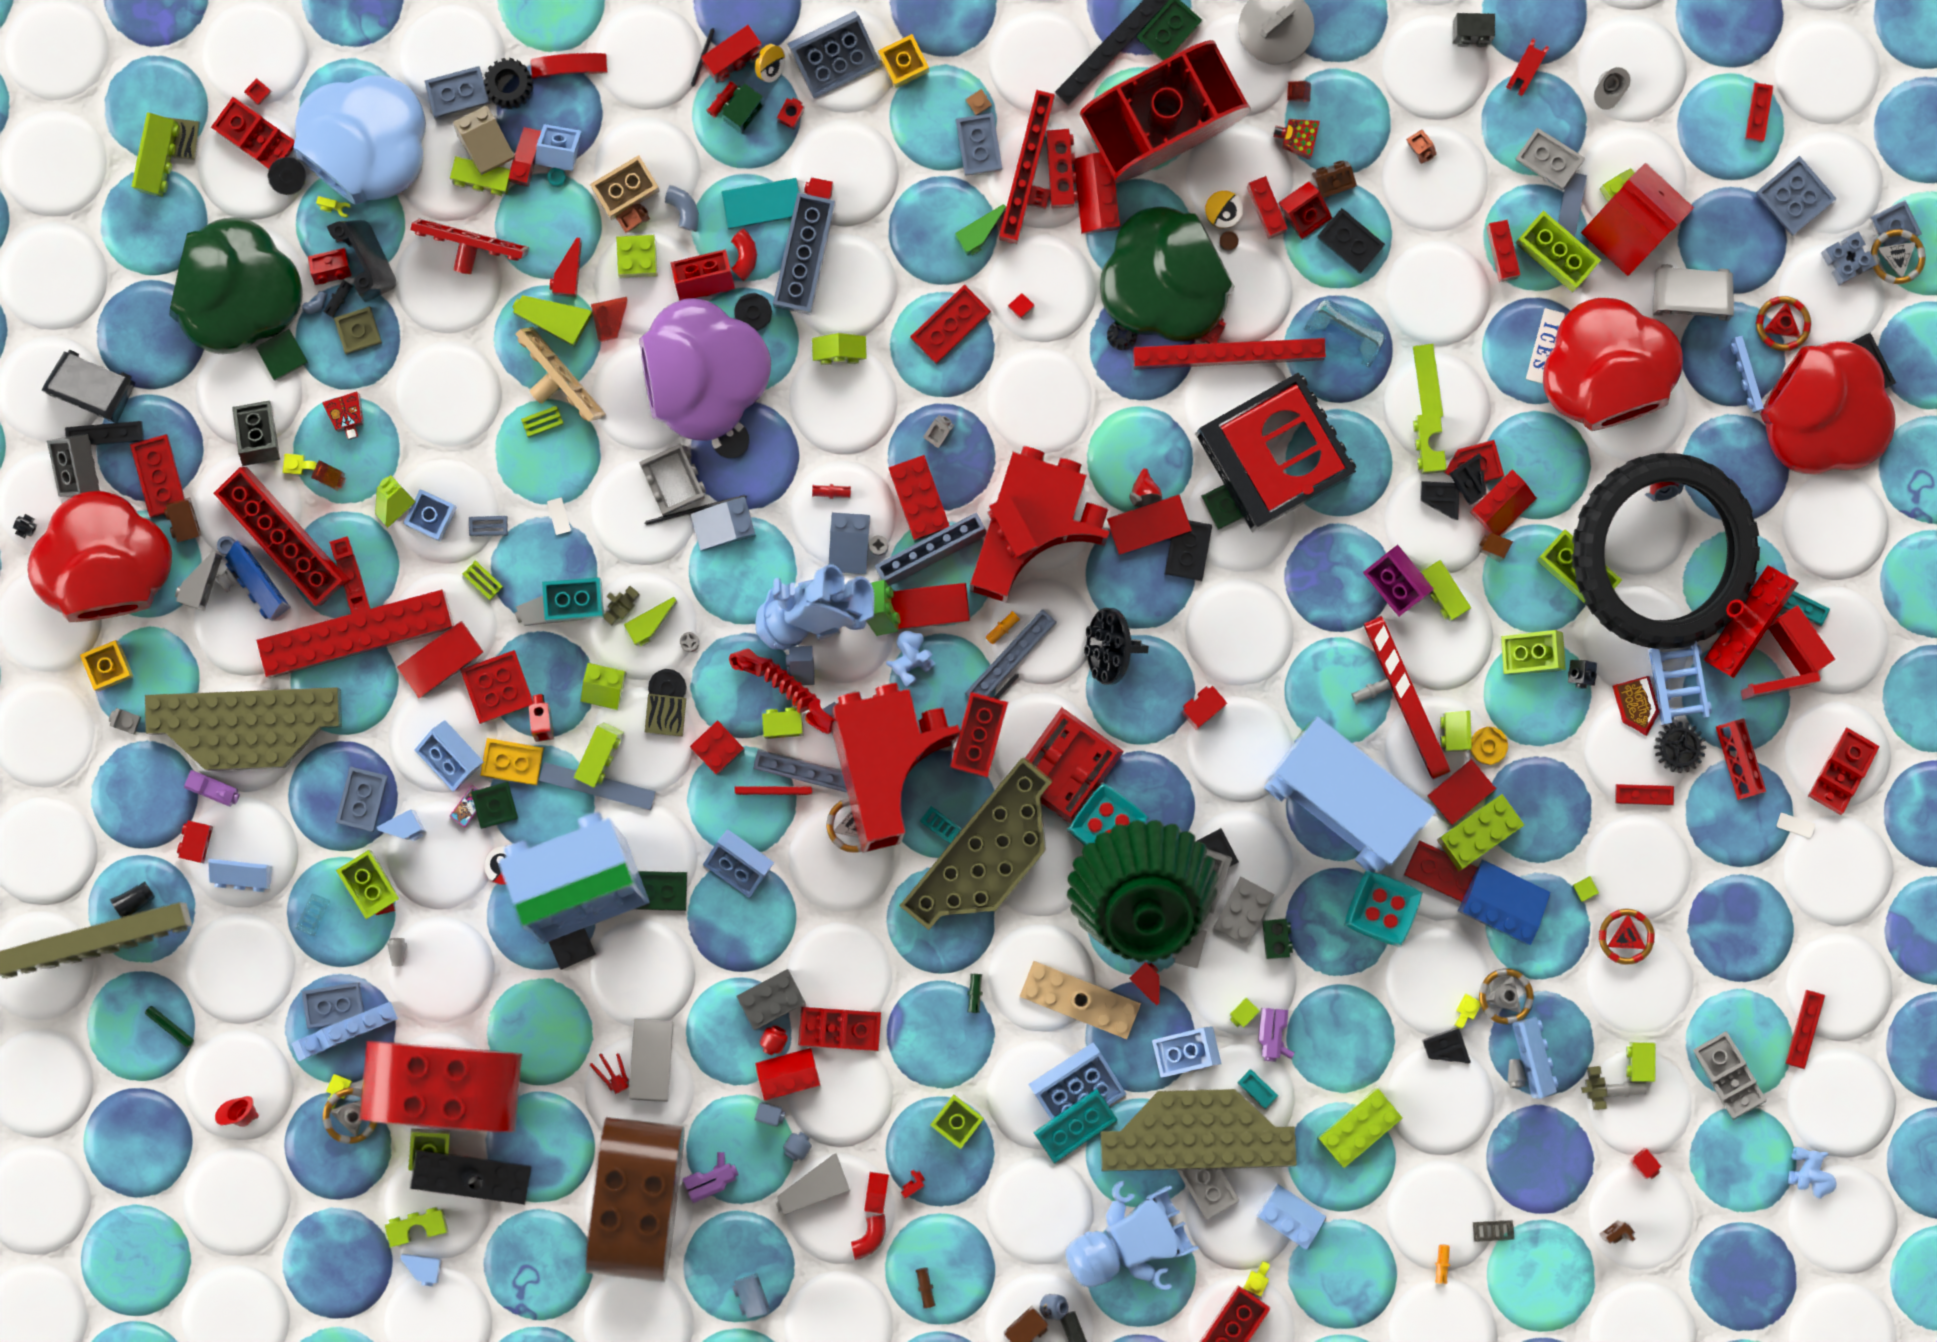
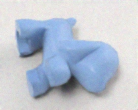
(909, 645)
(1822, 1182)

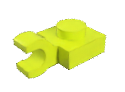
(328, 205)
(295, 464)
(1468, 1008)
(337, 1083)
(1257, 1281)

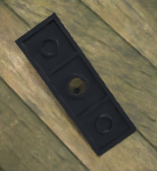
(452, 1174)

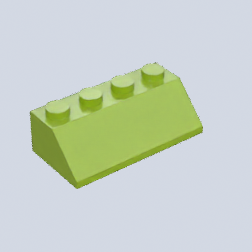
(155, 155)
(1558, 251)
(1558, 561)

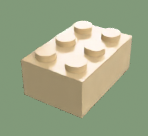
(625, 187)

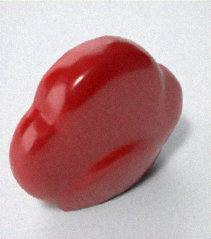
(1611, 364)
(1829, 410)
(99, 559)

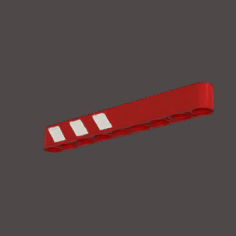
(1407, 697)

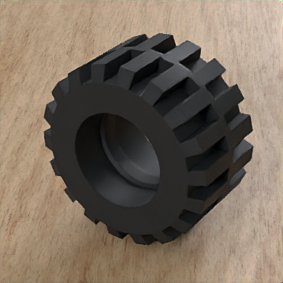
(504, 68)

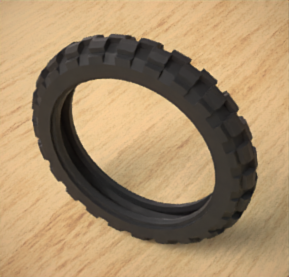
(1591, 535)

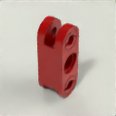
(1527, 66)

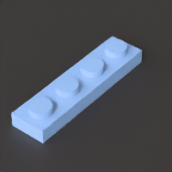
(1744, 366)

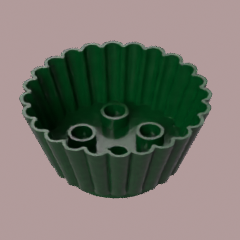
(1143, 889)

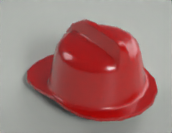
(237, 1112)

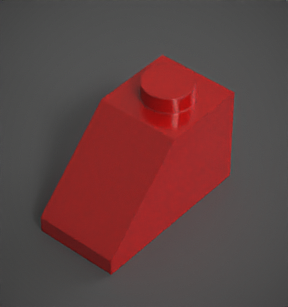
(1147, 981)
(876, 1192)

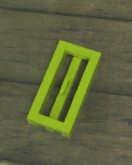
(531, 433)
(471, 569)

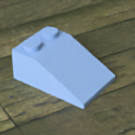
(1186, 1051)

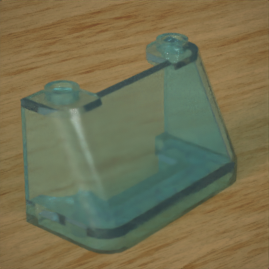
(1370, 336)

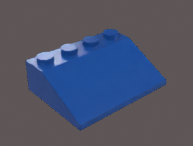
(256, 581)
(1505, 902)

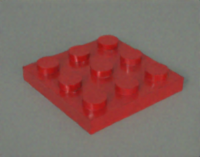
(497, 686)

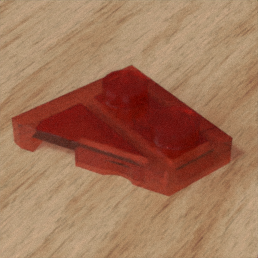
(609, 317)

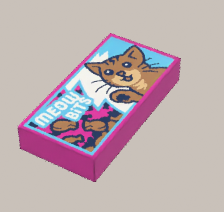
(465, 809)

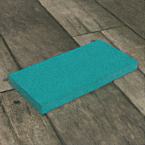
(760, 203)
(1075, 1126)

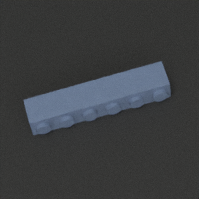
(931, 549)

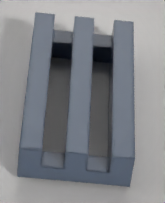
(482, 526)

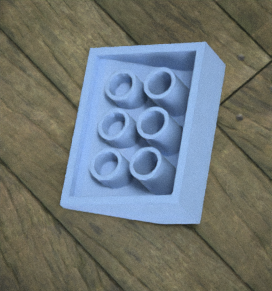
(1534, 1057)
(1075, 1080)

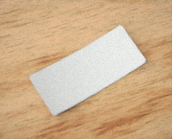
(558, 516)

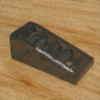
(1510, 1232)

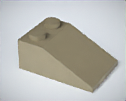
(483, 140)

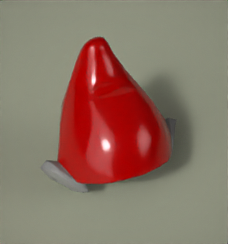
(1145, 490)

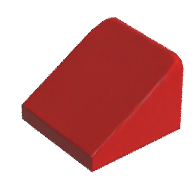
(1021, 306)

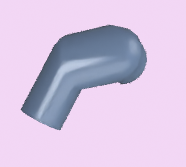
(315, 306)

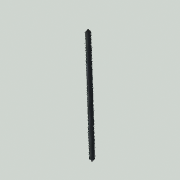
(689, 511)

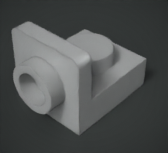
(938, 430)
(124, 720)

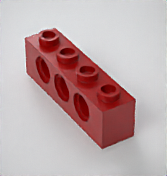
(1057, 138)

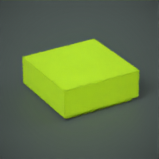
(1585, 889)

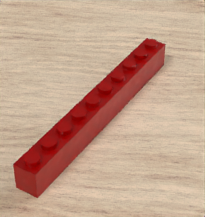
(1229, 353)

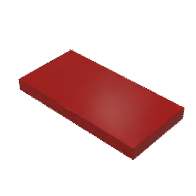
(950, 324)
(157, 473)
(1149, 524)
(1436, 870)

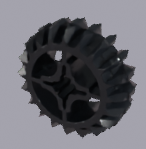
(1683, 739)

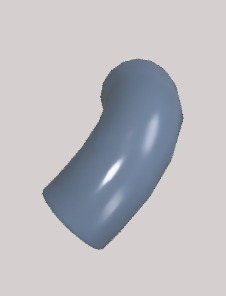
(685, 205)

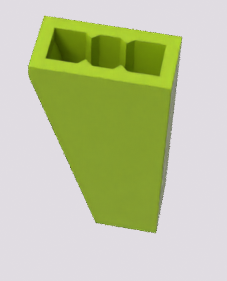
(555, 318)

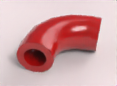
(747, 254)
(872, 1239)

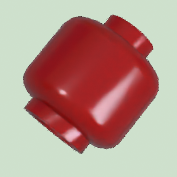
(773, 1040)

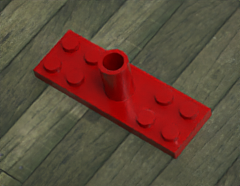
(468, 243)
(1750, 621)

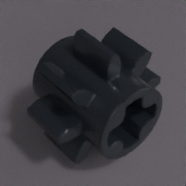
(24, 526)

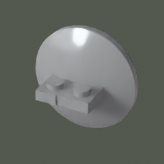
(1276, 29)

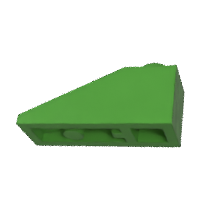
(975, 234)

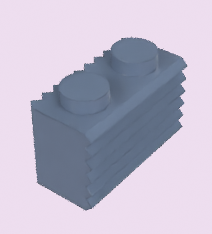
(769, 1114)

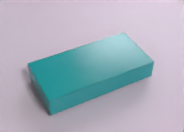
(1257, 1089)

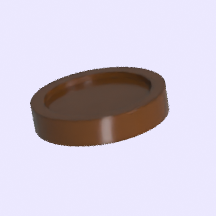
(1228, 240)

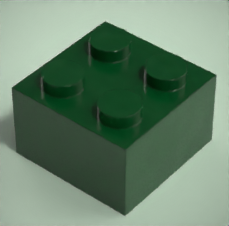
(742, 108)

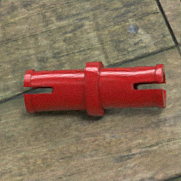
(721, 99)
(831, 491)

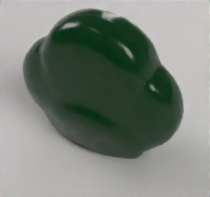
(1165, 277)
(234, 287)

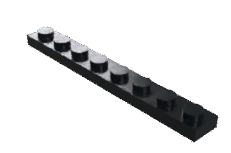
(1109, 49)

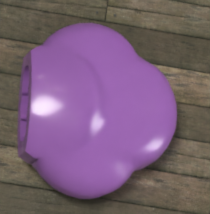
(702, 368)

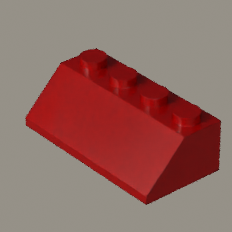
(1096, 195)

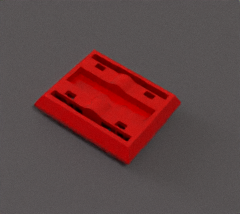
(1071, 762)

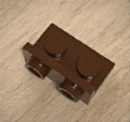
(1334, 178)
(1615, 1231)

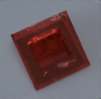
(1299, 91)

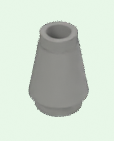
(397, 951)
(1516, 1074)

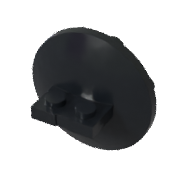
(1110, 646)

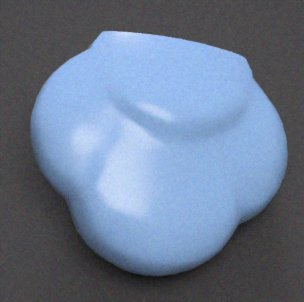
(362, 137)

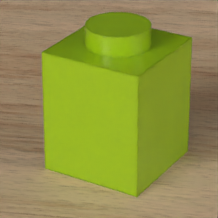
(1243, 1013)

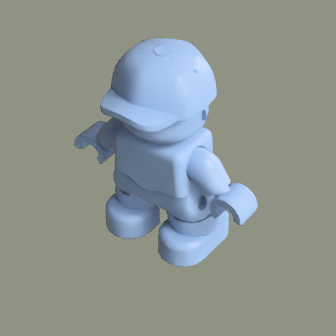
(813, 608)
(1131, 1241)

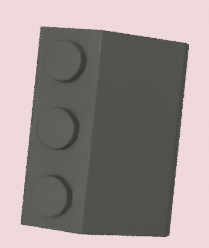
(73, 465)

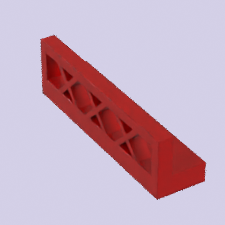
(1745, 757)

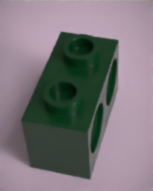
(1271, 939)

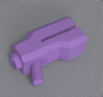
(211, 788)
(1273, 1046)
(721, 1172)

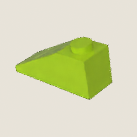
(648, 623)

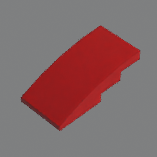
(252, 133)
(931, 605)
(440, 659)
(1843, 771)
(839, 1028)

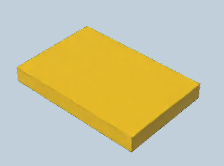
(512, 761)

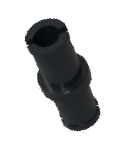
(338, 298)

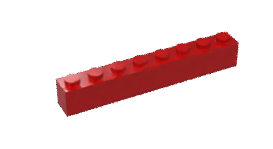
(1026, 167)

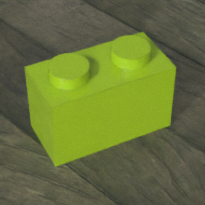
(1641, 1061)

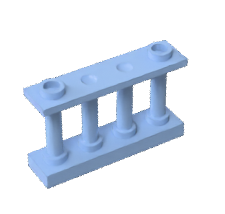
(1664, 694)

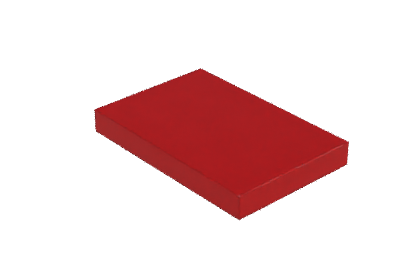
(1461, 792)

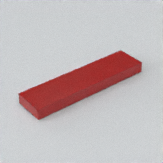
(769, 790)
(1805, 1029)

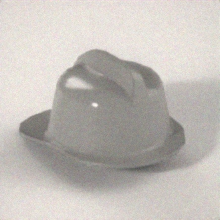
(1611, 87)

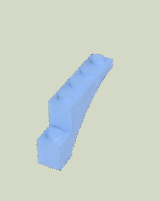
(344, 1031)

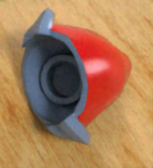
(1664, 491)

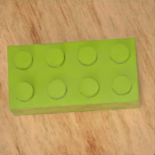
(1480, 832)
(1360, 1127)

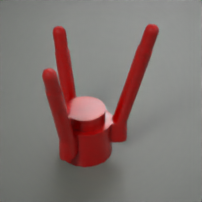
(617, 1082)

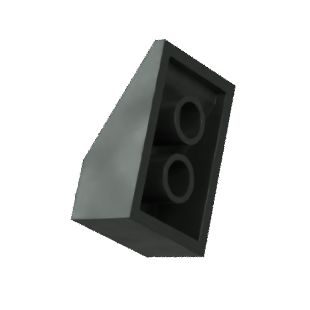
(255, 433)

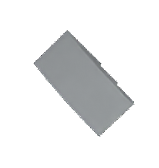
(651, 1060)
(1729, 1075)

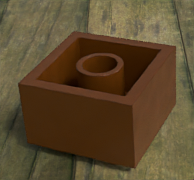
(1027, 1327)

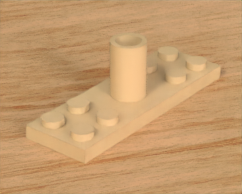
(557, 377)
(1058, 992)

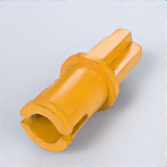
(1002, 627)
(1442, 1264)

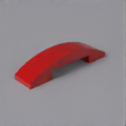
(569, 64)
(348, 564)

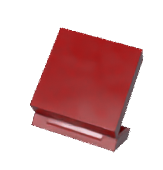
(1637, 219)
(1802, 648)

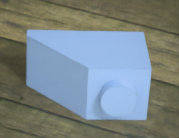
(423, 1268)

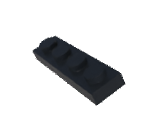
(110, 432)

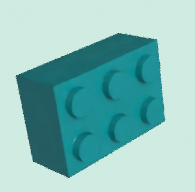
(573, 599)

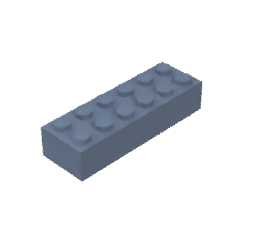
(804, 253)

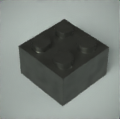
(1473, 29)

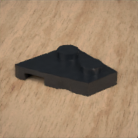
(1470, 479)
(1441, 497)
(1447, 1046)

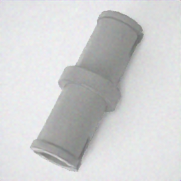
(1371, 691)
(1626, 1089)

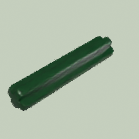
(169, 1026)

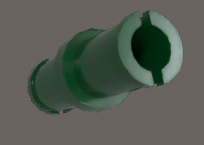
(974, 993)

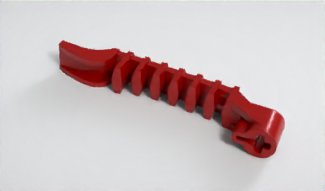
(748, 661)

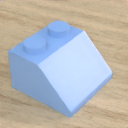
(557, 147)
(404, 826)

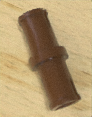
(925, 1287)

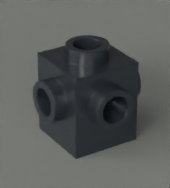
(1582, 673)

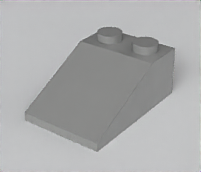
(198, 585)

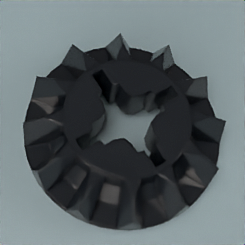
(1120, 344)

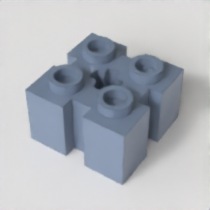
(1837, 254)

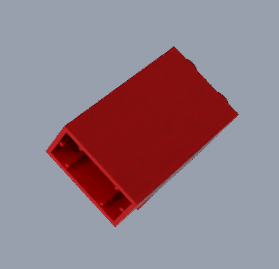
(1047, 503)
(876, 751)

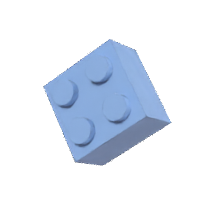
(430, 515)

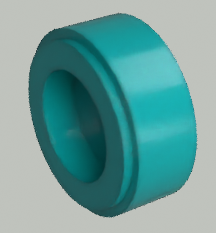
(556, 177)

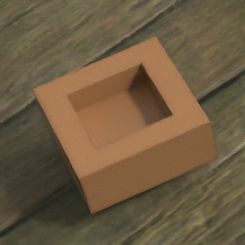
(978, 102)

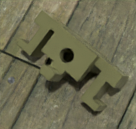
(620, 605)
(1595, 1088)

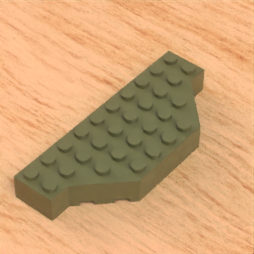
(243, 726)
(987, 853)
(93, 940)
(1197, 1133)

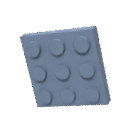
(1795, 195)

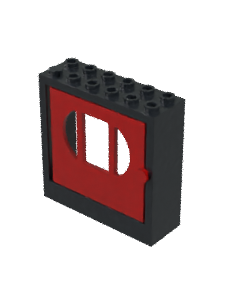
(1267, 476)

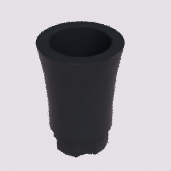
(132, 900)

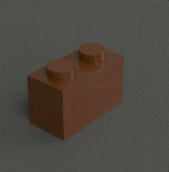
(182, 519)

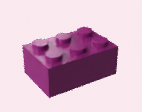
(1398, 580)

